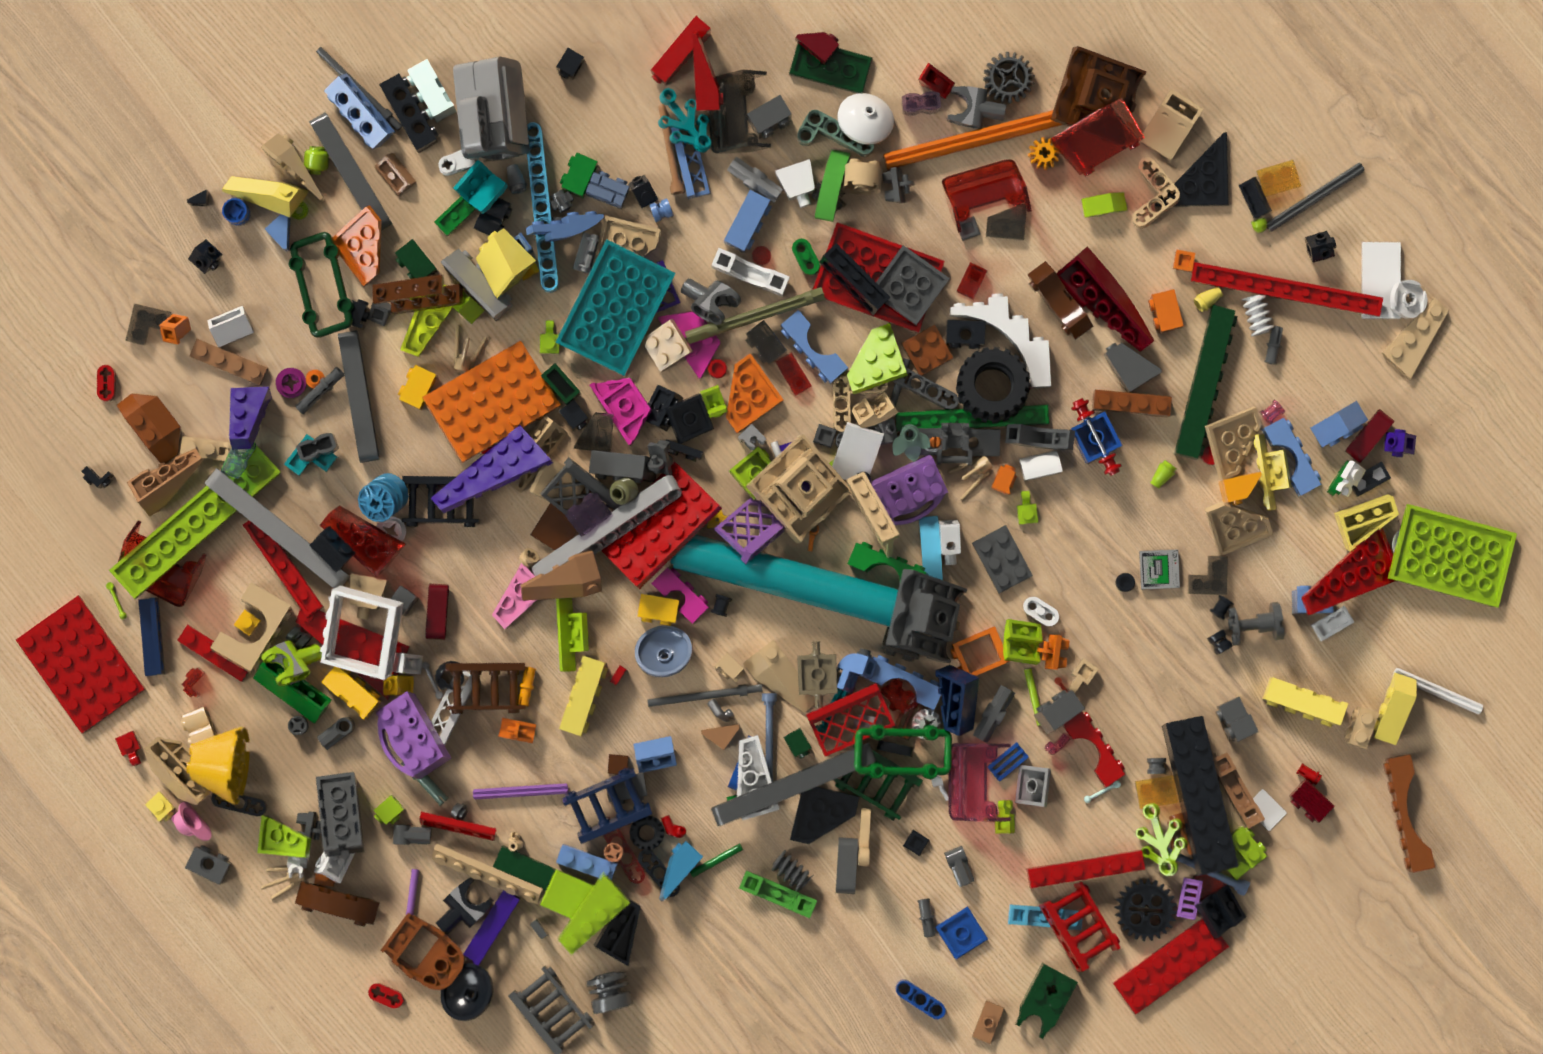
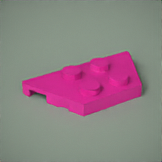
(703, 349)
(626, 404)

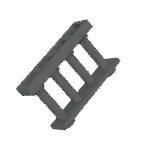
(532, 1013)

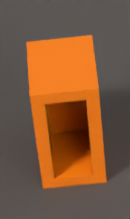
(1166, 311)

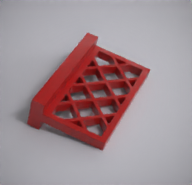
(841, 705)

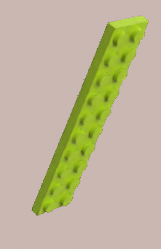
(187, 529)

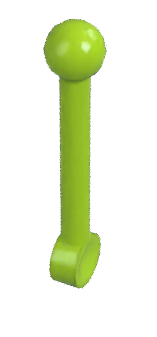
(110, 586)

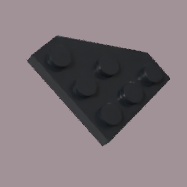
(821, 812)

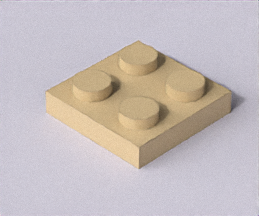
(666, 345)

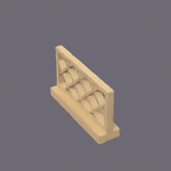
(873, 512)

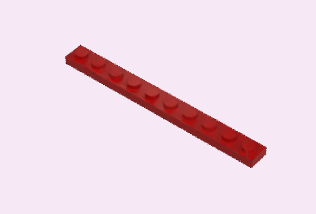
(1286, 289)

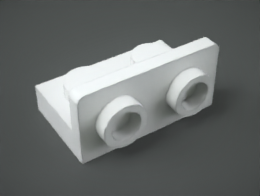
(334, 866)

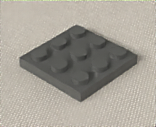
(911, 284)

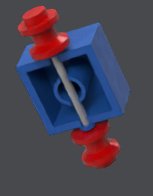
(1096, 437)

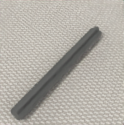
(1315, 196)

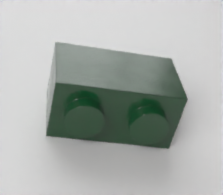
(415, 261)
(561, 384)
(798, 743)

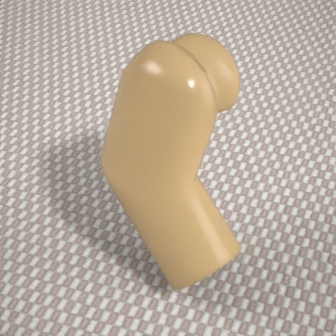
(514, 842)

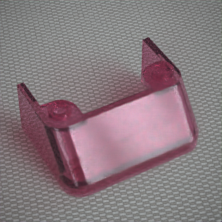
(969, 782)

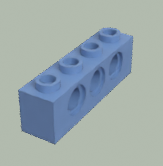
(368, 113)

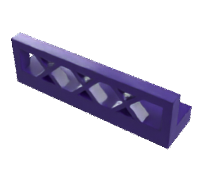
(491, 927)

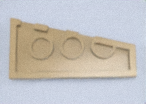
(1415, 339)

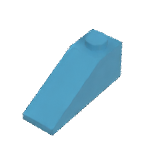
(678, 867)

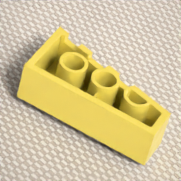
(583, 696)
(1304, 702)

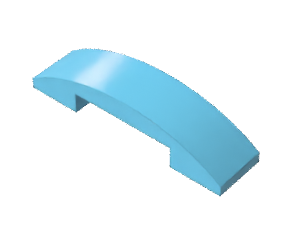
(931, 546)
(1033, 916)

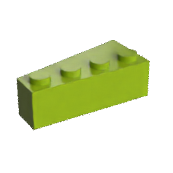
(596, 910)

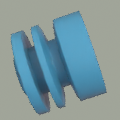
(383, 497)

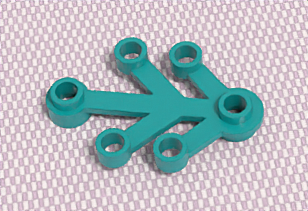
(685, 123)

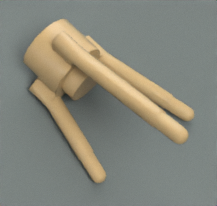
(463, 362)
(981, 466)
(295, 878)

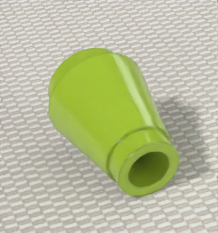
(1163, 474)

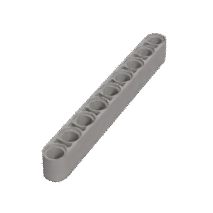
(616, 525)
(274, 527)

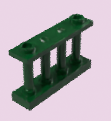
(910, 781)

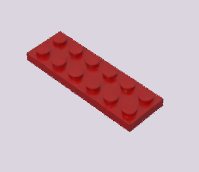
(1169, 966)

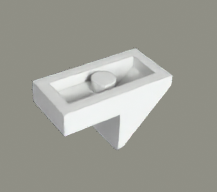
(407, 663)

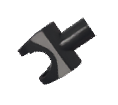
(461, 908)

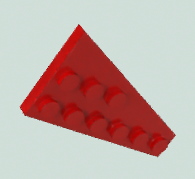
(1354, 575)
(352, 643)

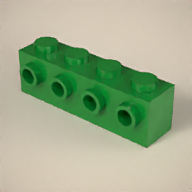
(300, 695)

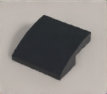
(1220, 911)

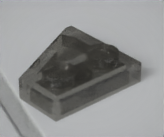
(1007, 224)
(597, 433)

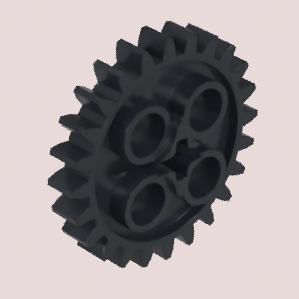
(1144, 926)

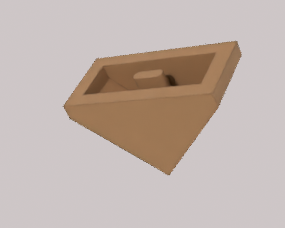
(722, 735)

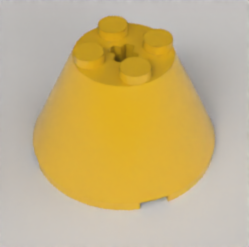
(221, 763)

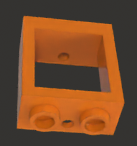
(956, 653)

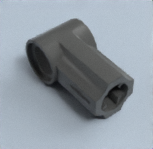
(335, 733)
(406, 834)
(958, 862)

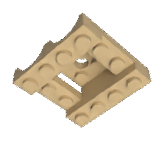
(792, 467)

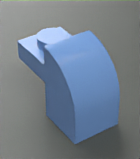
(854, 666)

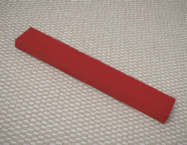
(285, 570)

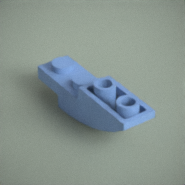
(566, 227)

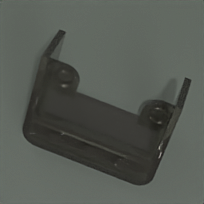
(729, 124)

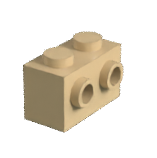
(1361, 727)

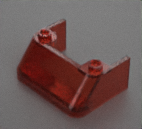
(983, 187)
(177, 582)

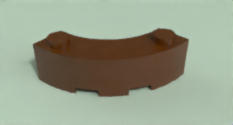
(1053, 292)
(335, 903)

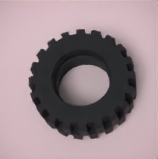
(993, 360)

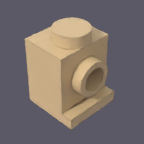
(730, 668)

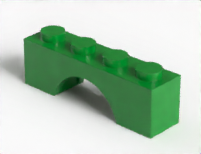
(866, 558)

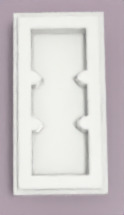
(1332, 623)

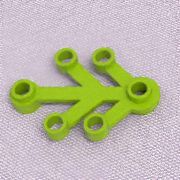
(1161, 842)

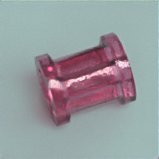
(1272, 411)

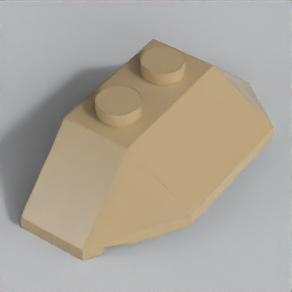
(169, 763)

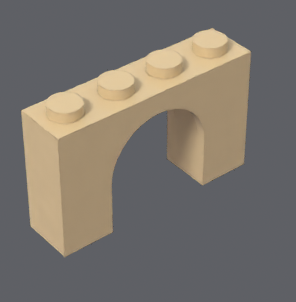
(249, 655)

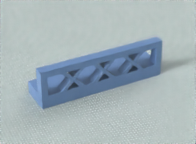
(685, 170)

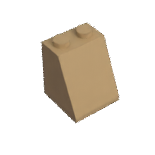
(546, 475)

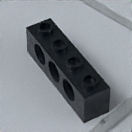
(420, 140)

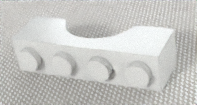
(748, 272)

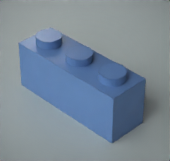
(748, 221)
(585, 862)

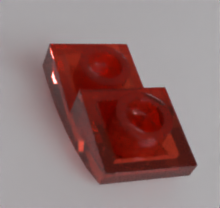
(793, 373)

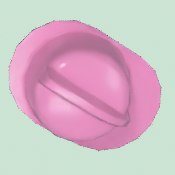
(190, 823)

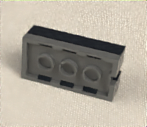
(340, 814)

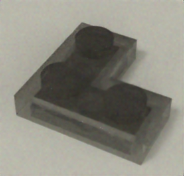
(141, 320)
(1214, 582)

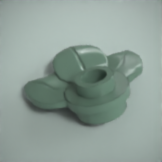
(910, 445)

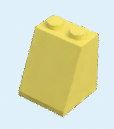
(503, 262)

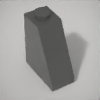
(1130, 366)

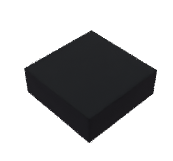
(916, 842)

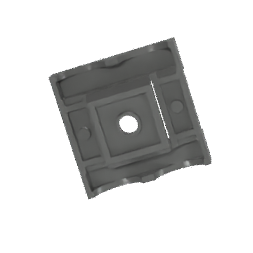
(925, 607)

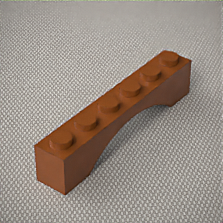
(1400, 773)

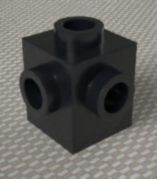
(1320, 246)
(205, 257)

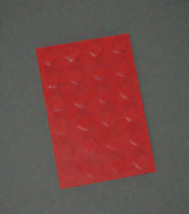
(873, 256)
(664, 534)
(80, 664)

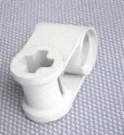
(459, 163)

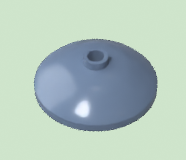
(660, 643)

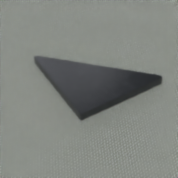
(1205, 180)

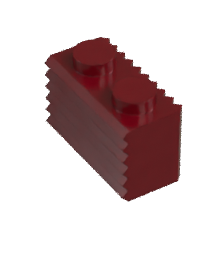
(1311, 801)

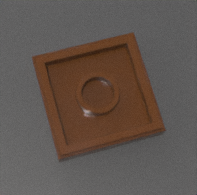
(553, 528)

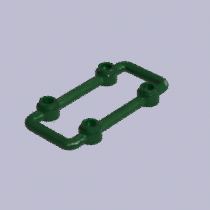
(344, 304)

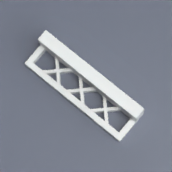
(451, 722)

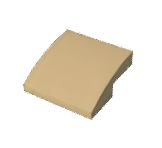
(874, 412)

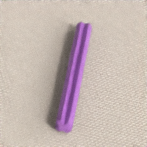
(520, 791)

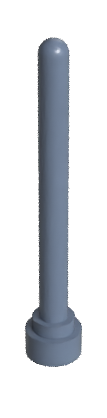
(769, 700)
(1240, 886)

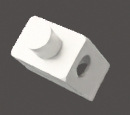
(797, 182)
(950, 532)

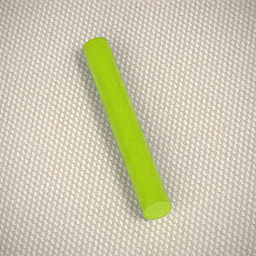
(1032, 690)

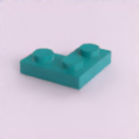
(298, 466)

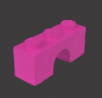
(669, 581)

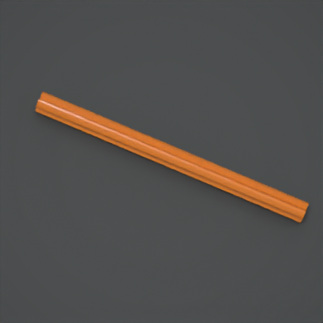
(971, 139)

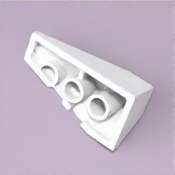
(753, 771)

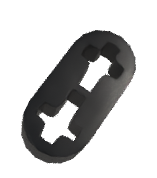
(895, 748)

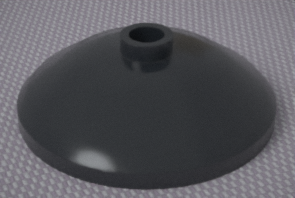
(458, 999)

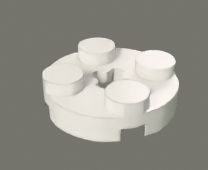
(1398, 299)

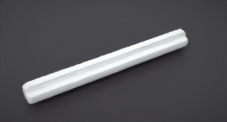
(1443, 693)

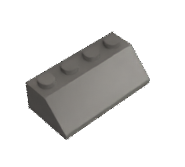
(475, 283)

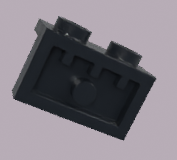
(659, 401)

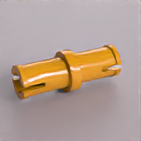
(526, 686)

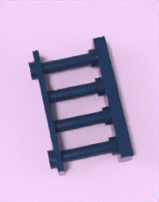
(622, 816)

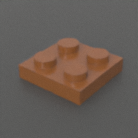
(927, 350)

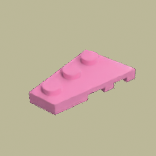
(511, 603)

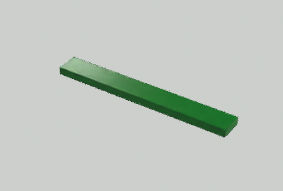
(932, 419)

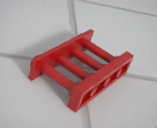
(1061, 927)

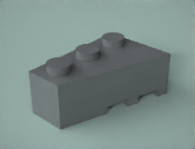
(620, 466)

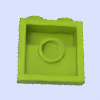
(750, 467)
(1247, 851)

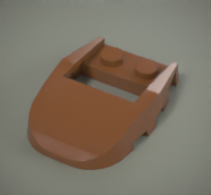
(439, 965)

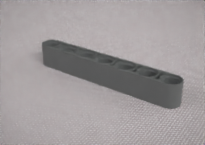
(348, 167)
(358, 396)

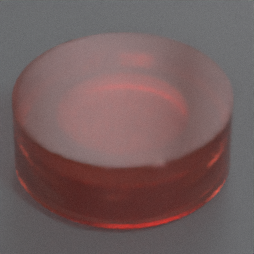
(761, 255)

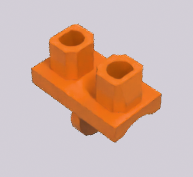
(1051, 652)
(517, 730)

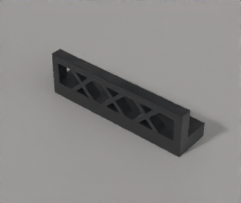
(854, 279)

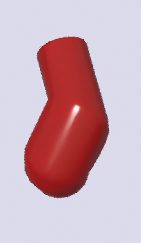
(672, 829)

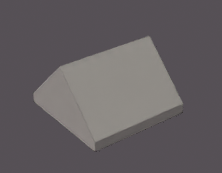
(1032, 785)

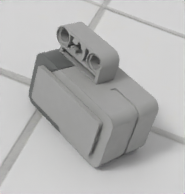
(491, 109)

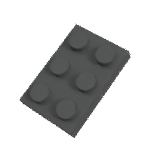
(1002, 559)

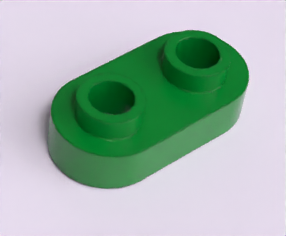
(805, 257)
(1332, 488)

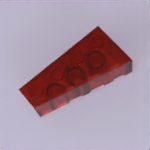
(373, 546)

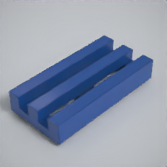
(1020, 751)

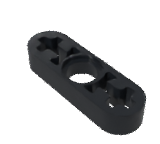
(252, 811)
(650, 872)

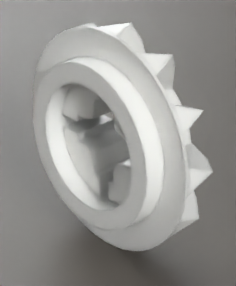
(400, 528)
(928, 714)

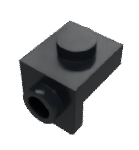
(643, 191)
(92, 478)

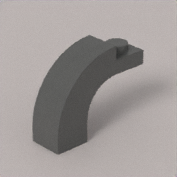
(1040, 437)

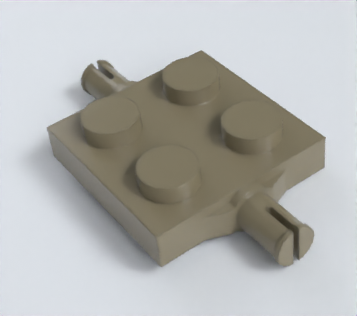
(817, 674)

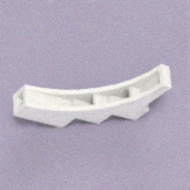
(996, 314)

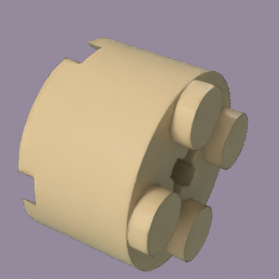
(862, 177)

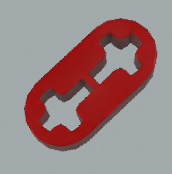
(111, 383)
(383, 999)

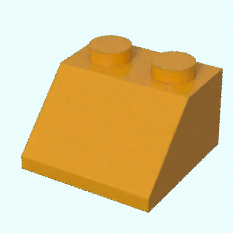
(1238, 488)

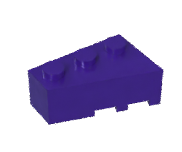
(246, 413)

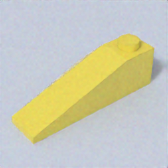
(272, 195)

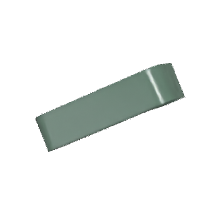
(837, 137)

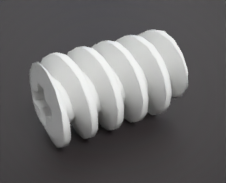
(1258, 314)

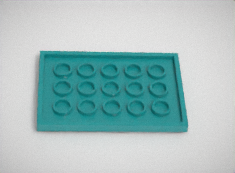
(615, 307)

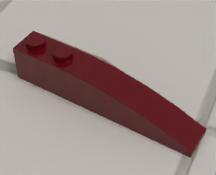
(1100, 292)

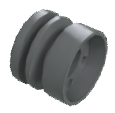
(609, 992)

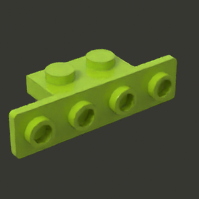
(571, 634)

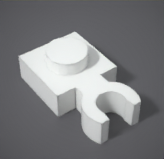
(1351, 477)
(296, 865)

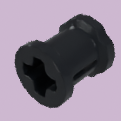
(721, 605)
(1221, 607)

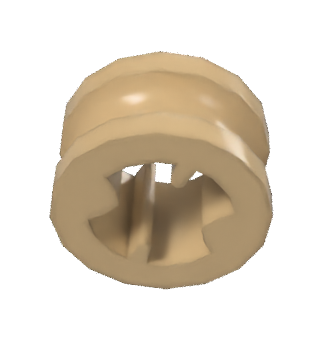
(529, 557)

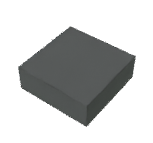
(969, 229)
(825, 435)
(539, 929)

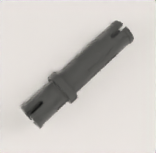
(326, 384)

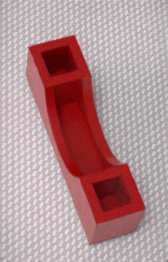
(1107, 769)

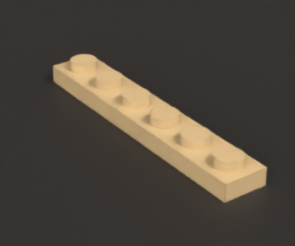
(487, 874)

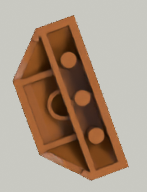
(152, 424)

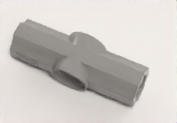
(755, 179)

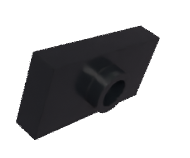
(1255, 198)

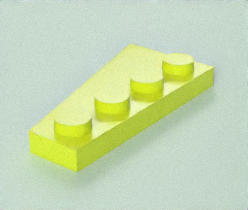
(423, 328)

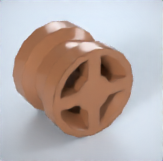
(613, 854)

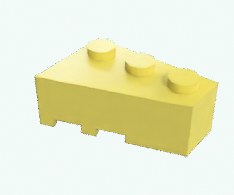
(1396, 708)

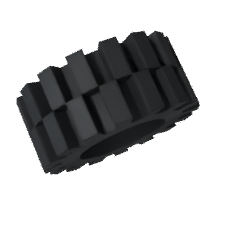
(647, 844)

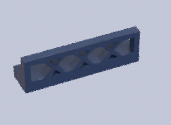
(151, 636)

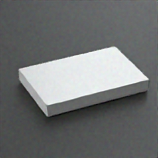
(857, 451)

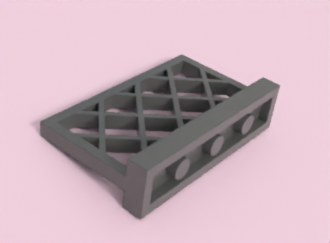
(584, 479)

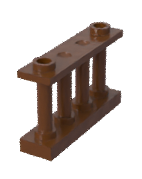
(418, 294)
(476, 670)

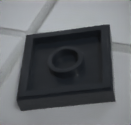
(689, 418)

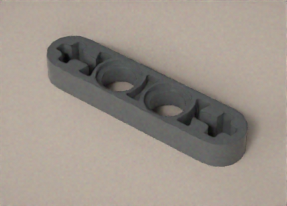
(923, 390)

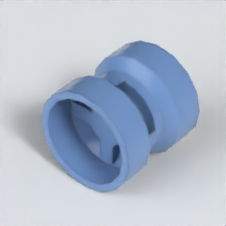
(661, 210)

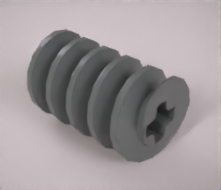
(791, 871)

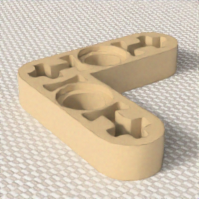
(1162, 191)
(848, 390)
(863, 848)

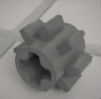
(561, 201)

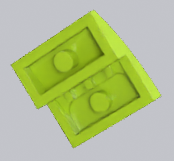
(1022, 641)

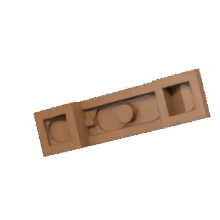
(1237, 791)

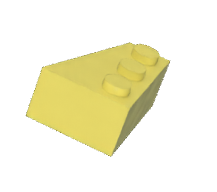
(1364, 519)

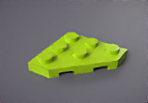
(877, 361)

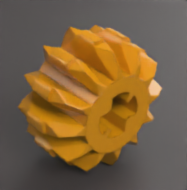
(1039, 158)

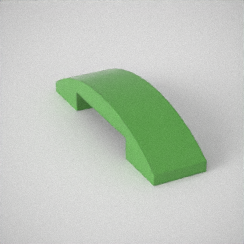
(831, 185)
(778, 894)

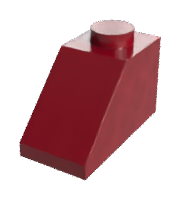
(819, 45)

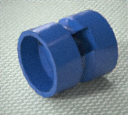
(236, 212)

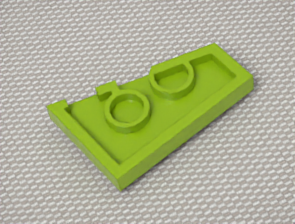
(282, 840)

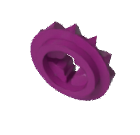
(283, 377)

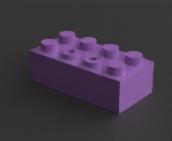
(910, 489)
(411, 736)

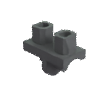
(900, 184)
(660, 460)
(308, 819)

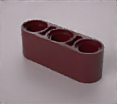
(1369, 436)
(437, 611)

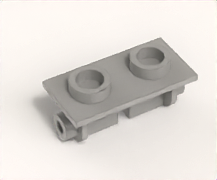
(586, 253)

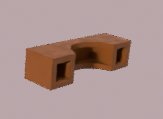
(1131, 402)

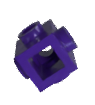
(1400, 443)

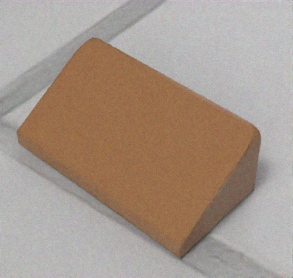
(395, 173)

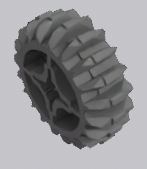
(1001, 72)

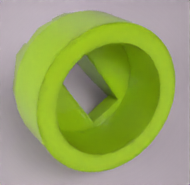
(1259, 225)

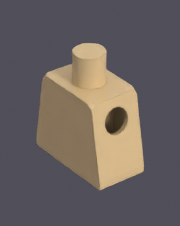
(369, 585)

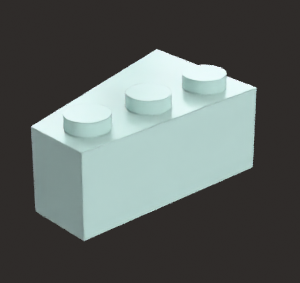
(431, 91)

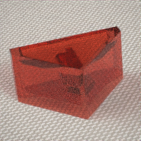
(971, 280)

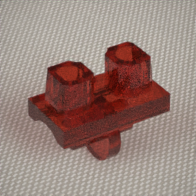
(898, 697)

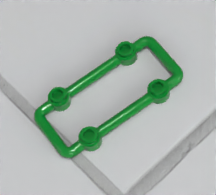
(878, 732)

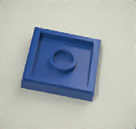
(961, 932)

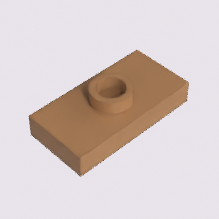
(988, 1022)

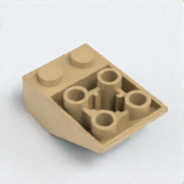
(1171, 124)

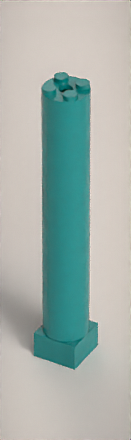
(788, 580)

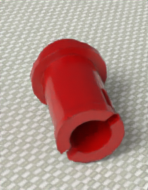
(1309, 774)

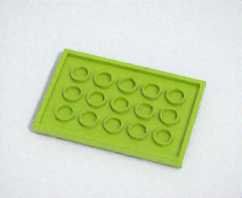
(1452, 555)

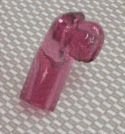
(1058, 745)

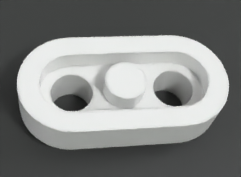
(1041, 610)

